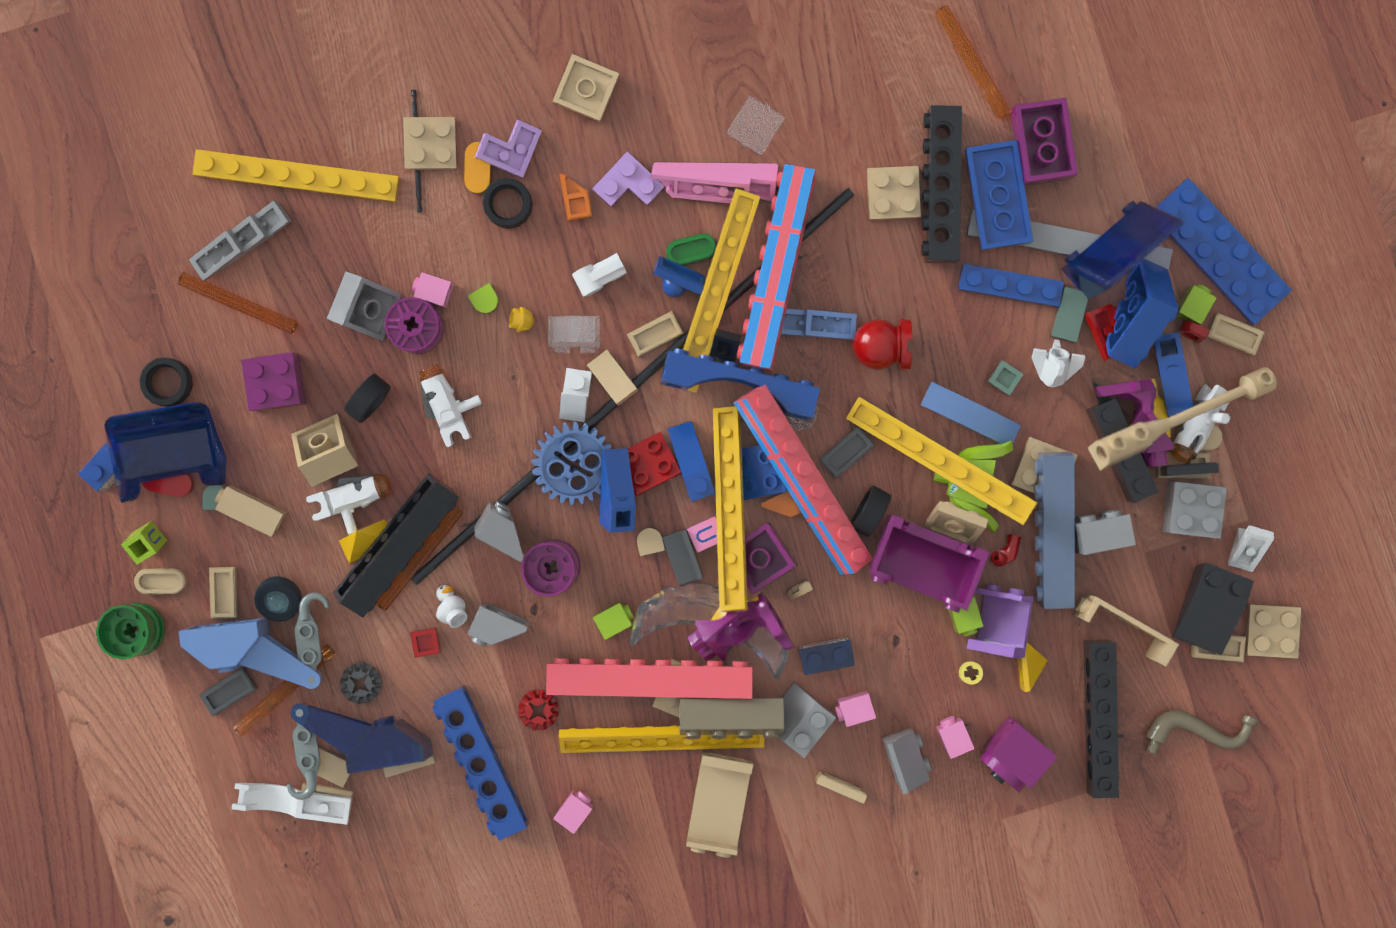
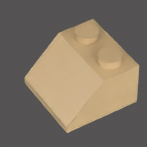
(324, 450)

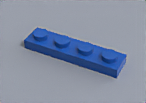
(1010, 285)

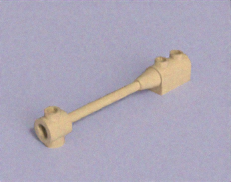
(1142, 435)

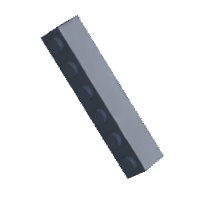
(1056, 530)

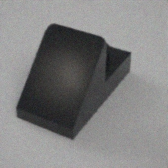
(725, 346)

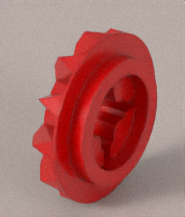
(550, 710)

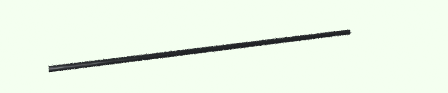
(606, 409)

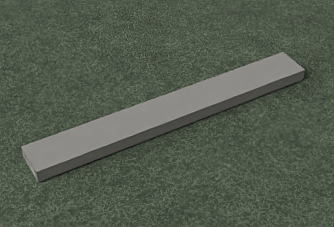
(1066, 241)

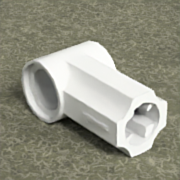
(594, 277)

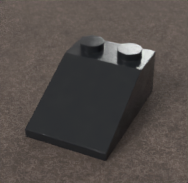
(1212, 607)

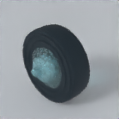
(278, 598)

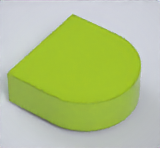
(484, 299)

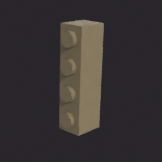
(732, 717)

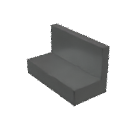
(682, 557)

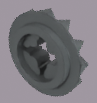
(372, 681)

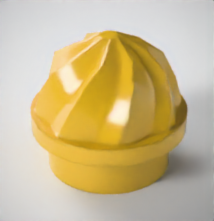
(521, 319)

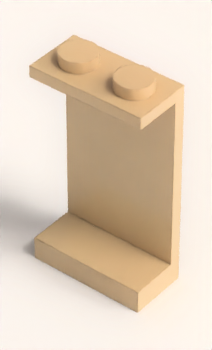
(1160, 649)
(719, 804)

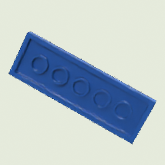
(1223, 253)

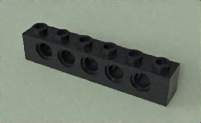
(951, 120)
(1101, 719)

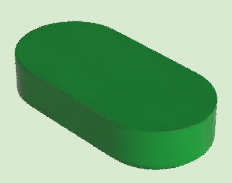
(691, 249)

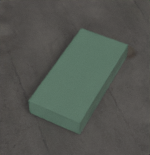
(1069, 315)

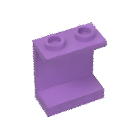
(1004, 621)

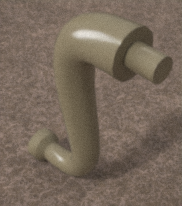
(1173, 719)

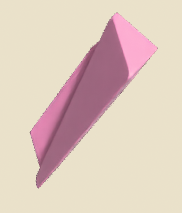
(716, 180)

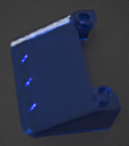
(1120, 248)
(164, 445)

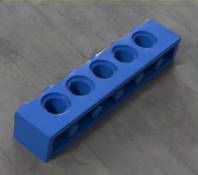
(498, 825)

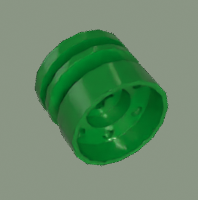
(116, 631)

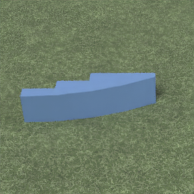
(819, 324)
(969, 414)

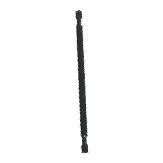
(417, 172)

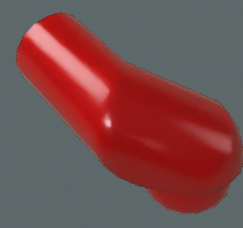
(1008, 553)

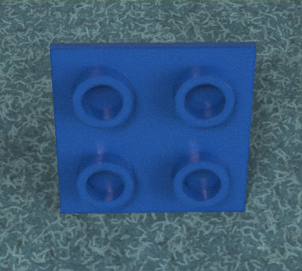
(759, 474)

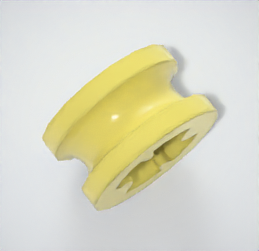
(974, 666)

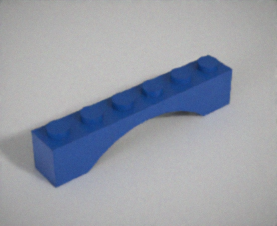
(686, 371)

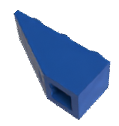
(1173, 373)
(617, 492)

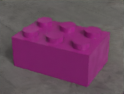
(1044, 141)

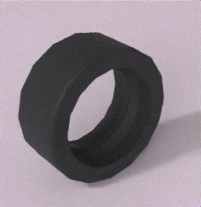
(488, 198)
(146, 382)
(367, 398)
(870, 510)

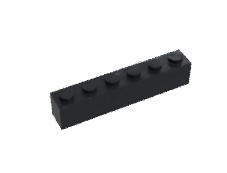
(396, 545)

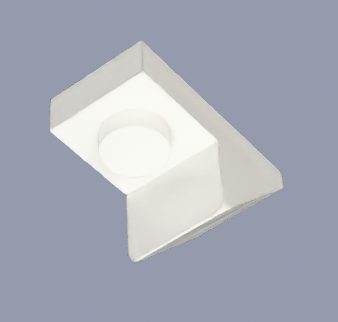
(575, 395)
(1249, 547)

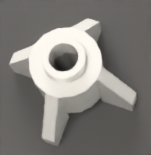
(1056, 366)

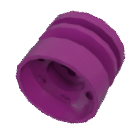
(419, 340)
(537, 571)

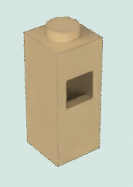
(249, 510)

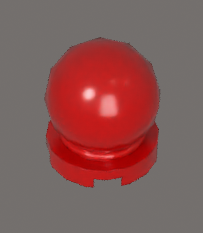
(882, 344)

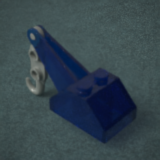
(364, 744)

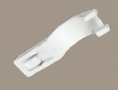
(277, 798)

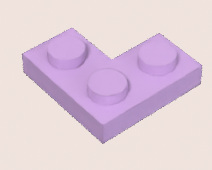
(510, 156)
(628, 175)

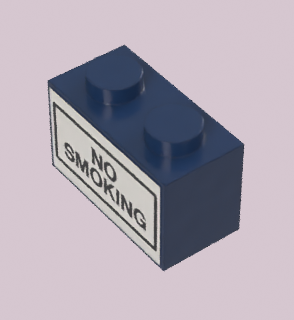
(826, 656)

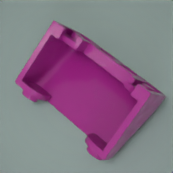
(928, 563)

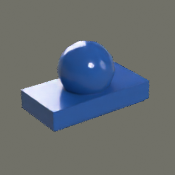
(678, 278)

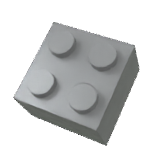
(1194, 509)
(1103, 533)

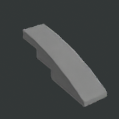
(240, 240)

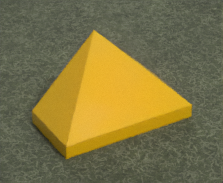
(358, 542)
(1030, 668)

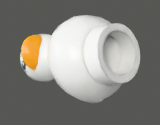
(452, 608)

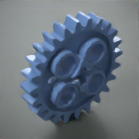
(560, 482)

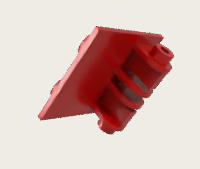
(651, 463)

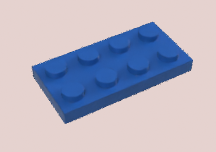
(999, 195)

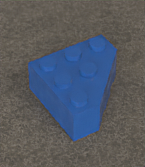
(1143, 314)

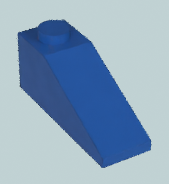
(691, 461)

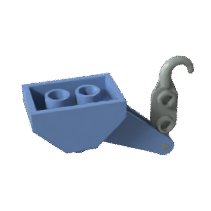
(250, 645)

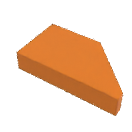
(575, 199)
(782, 504)

